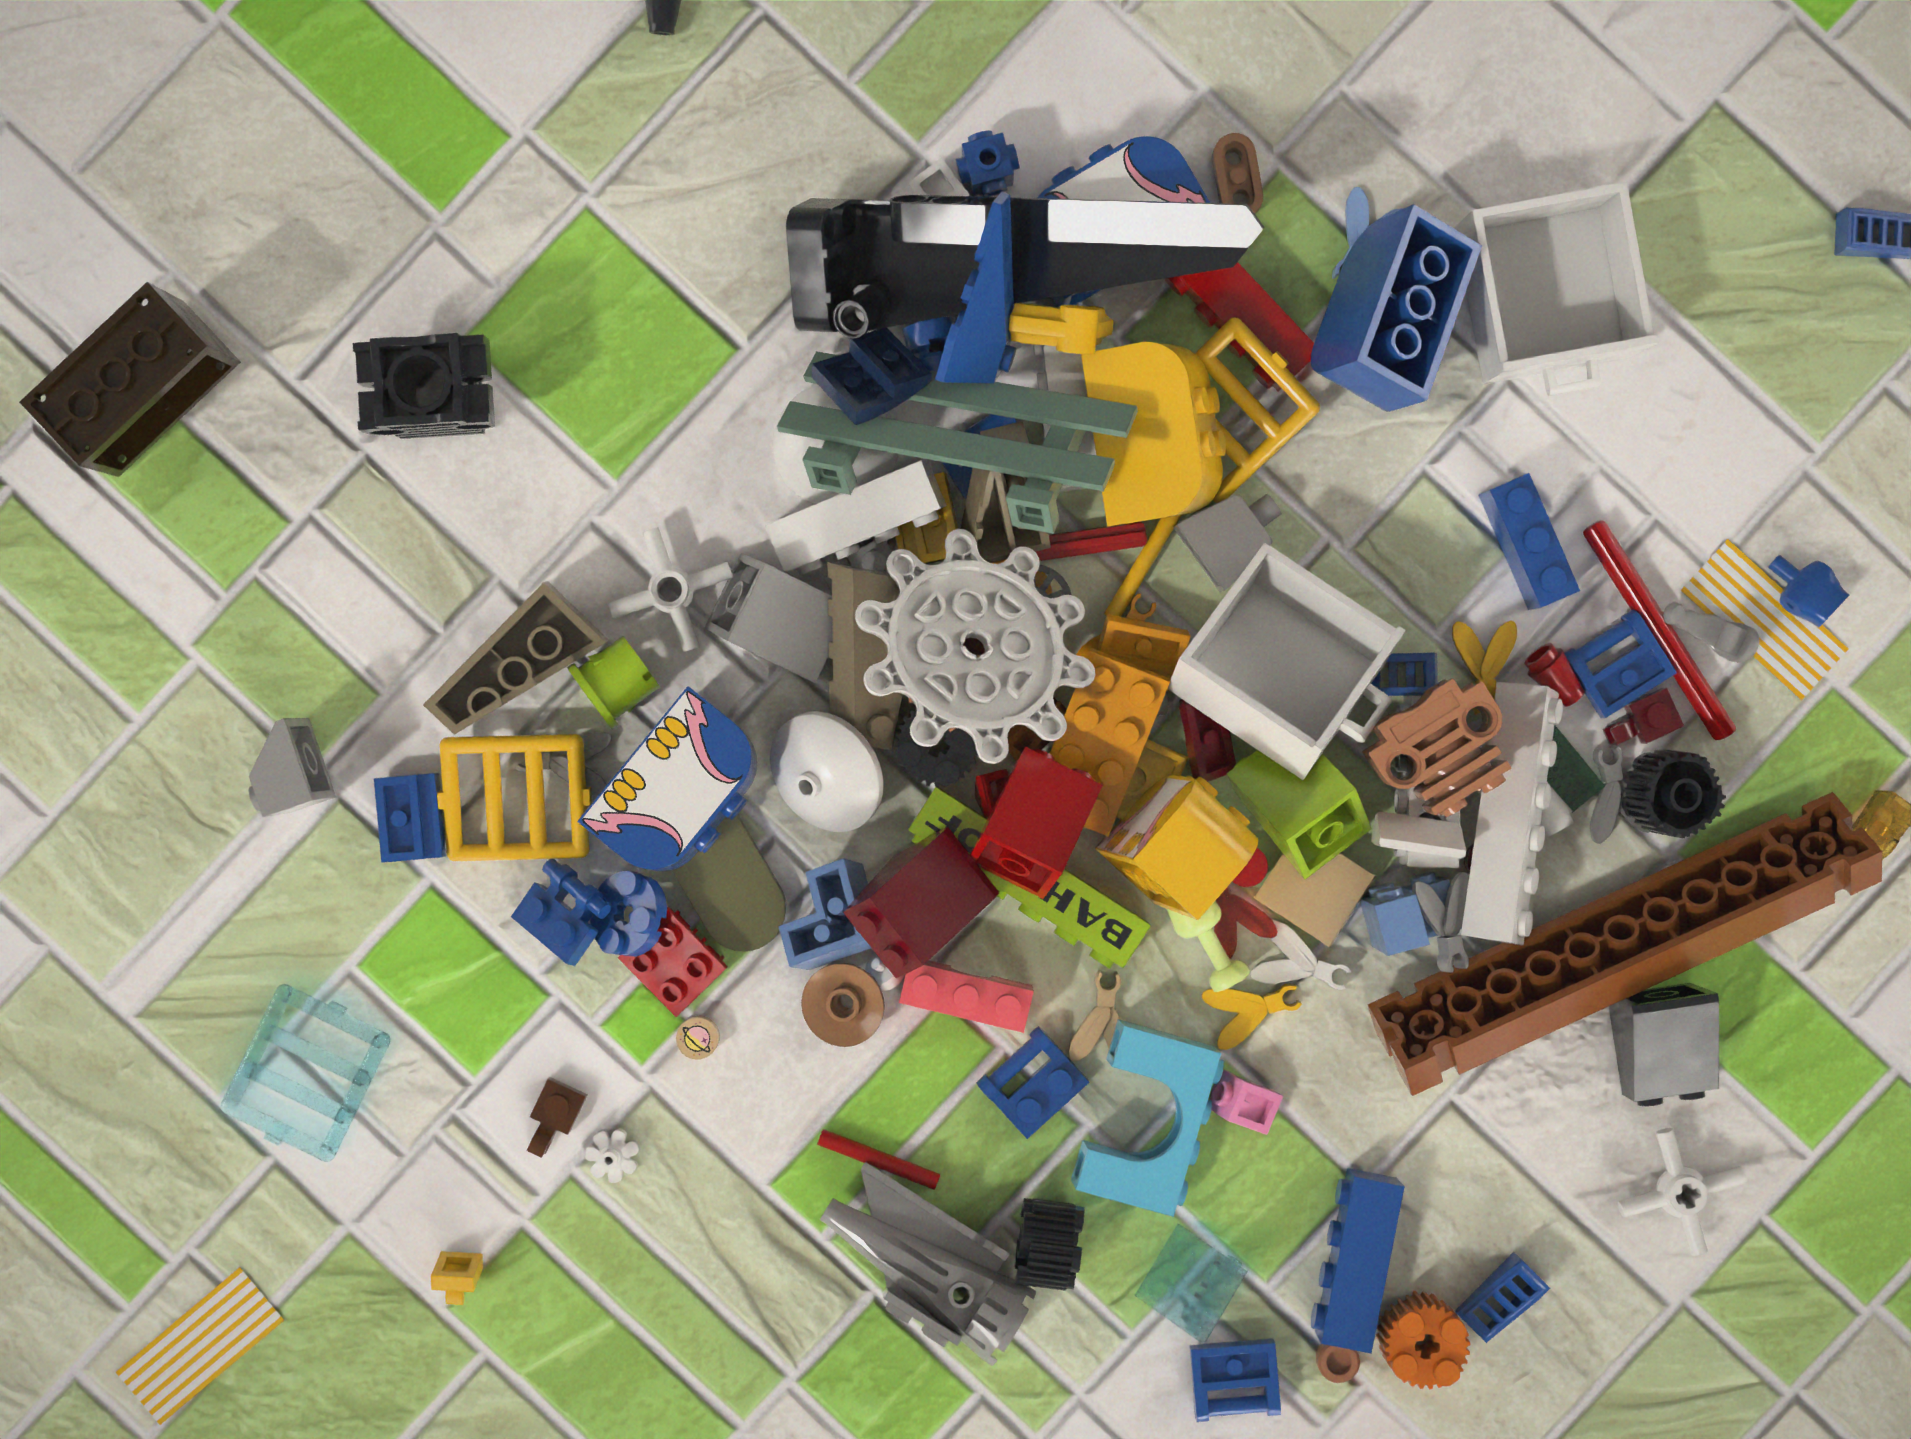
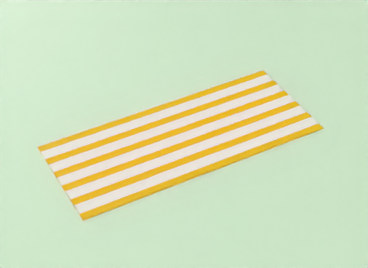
(1744, 594)
(199, 1346)

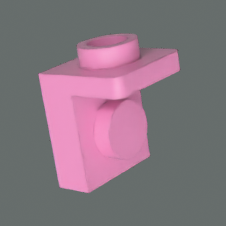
(1245, 1102)

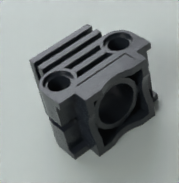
(394, 371)

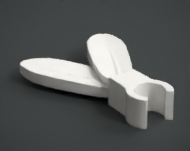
(1300, 964)

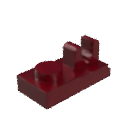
(1207, 744)

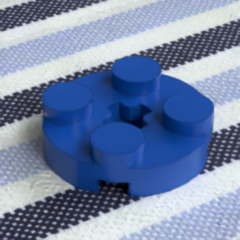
(648, 907)

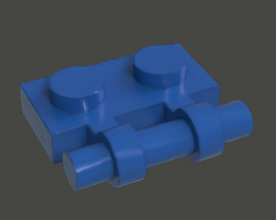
(552, 921)

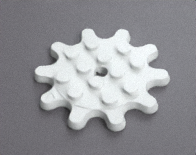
(979, 601)

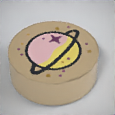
(698, 1037)

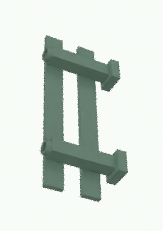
(1044, 466)

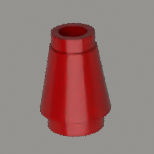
(1551, 668)

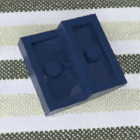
(871, 376)

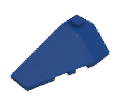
(981, 339)

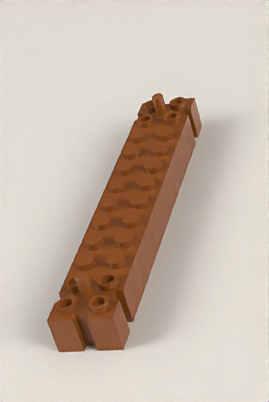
(1626, 942)

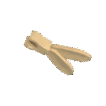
(1100, 1020)

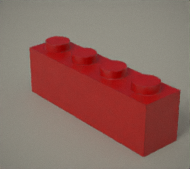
(1236, 294)

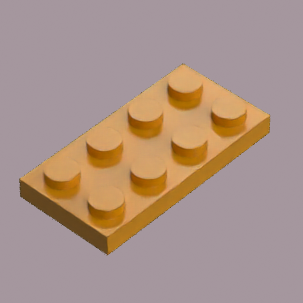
(1109, 730)

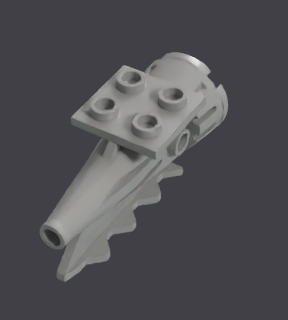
(926, 1259)

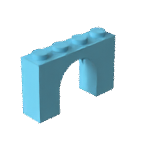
(1154, 1176)

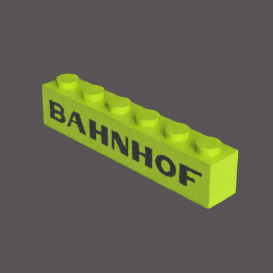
(1071, 903)

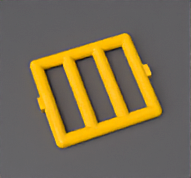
(1277, 433)
(533, 746)

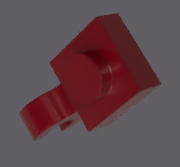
(1647, 718)

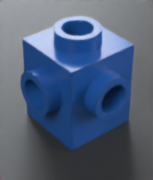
(983, 178)

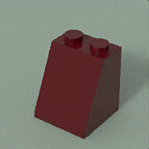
(920, 902)

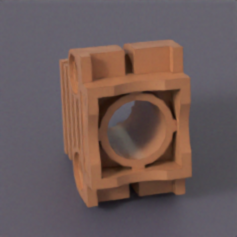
(1441, 746)

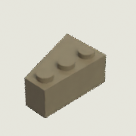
(987, 510)

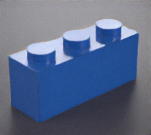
(1529, 542)

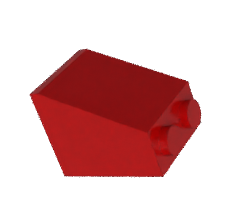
(1036, 822)

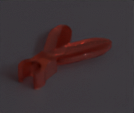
(1235, 910)

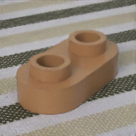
(1237, 178)

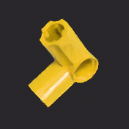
(1067, 327)

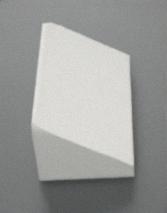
(1418, 834)

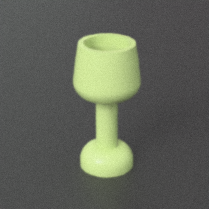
(1226, 972)

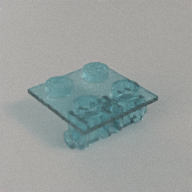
(1191, 1283)

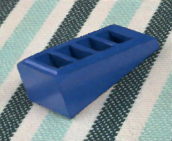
(1847, 233)
(1429, 669)
(1512, 1309)

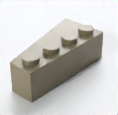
(856, 651)
(521, 653)

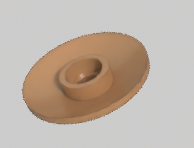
(828, 1016)

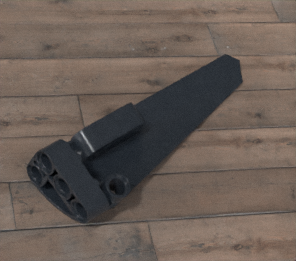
(915, 252)

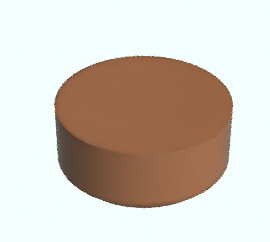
(1337, 1363)

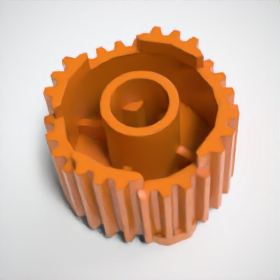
(1437, 1359)

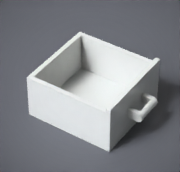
(1557, 286)
(1286, 662)

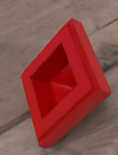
(988, 789)

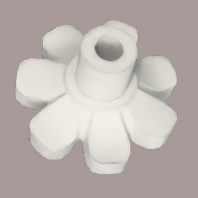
(616, 1149)

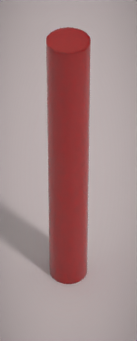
(878, 1159)

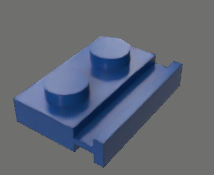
(409, 817)

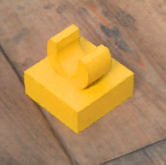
(456, 1274)

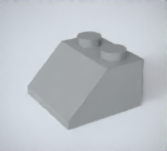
(289, 770)

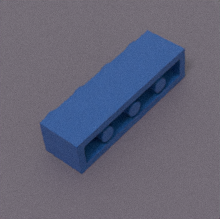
(1358, 1260)

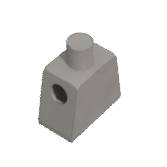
(1228, 536)

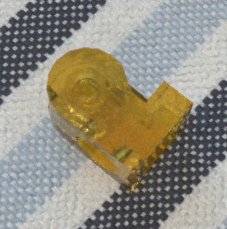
(1885, 819)

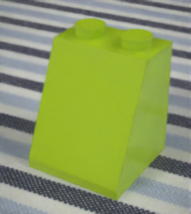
(1306, 817)

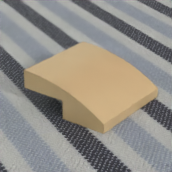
(1319, 902)

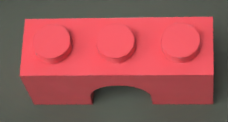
(968, 996)

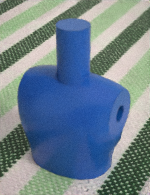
(1811, 592)

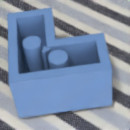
(1396, 917)
(828, 932)

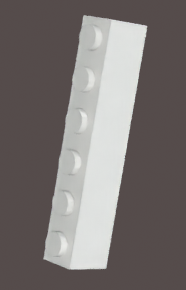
(1511, 815)

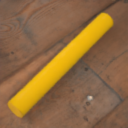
(1141, 566)

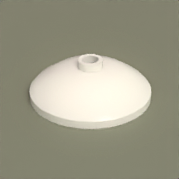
(791, 448)
(826, 771)

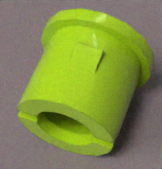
(614, 680)

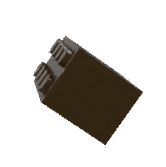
(130, 381)

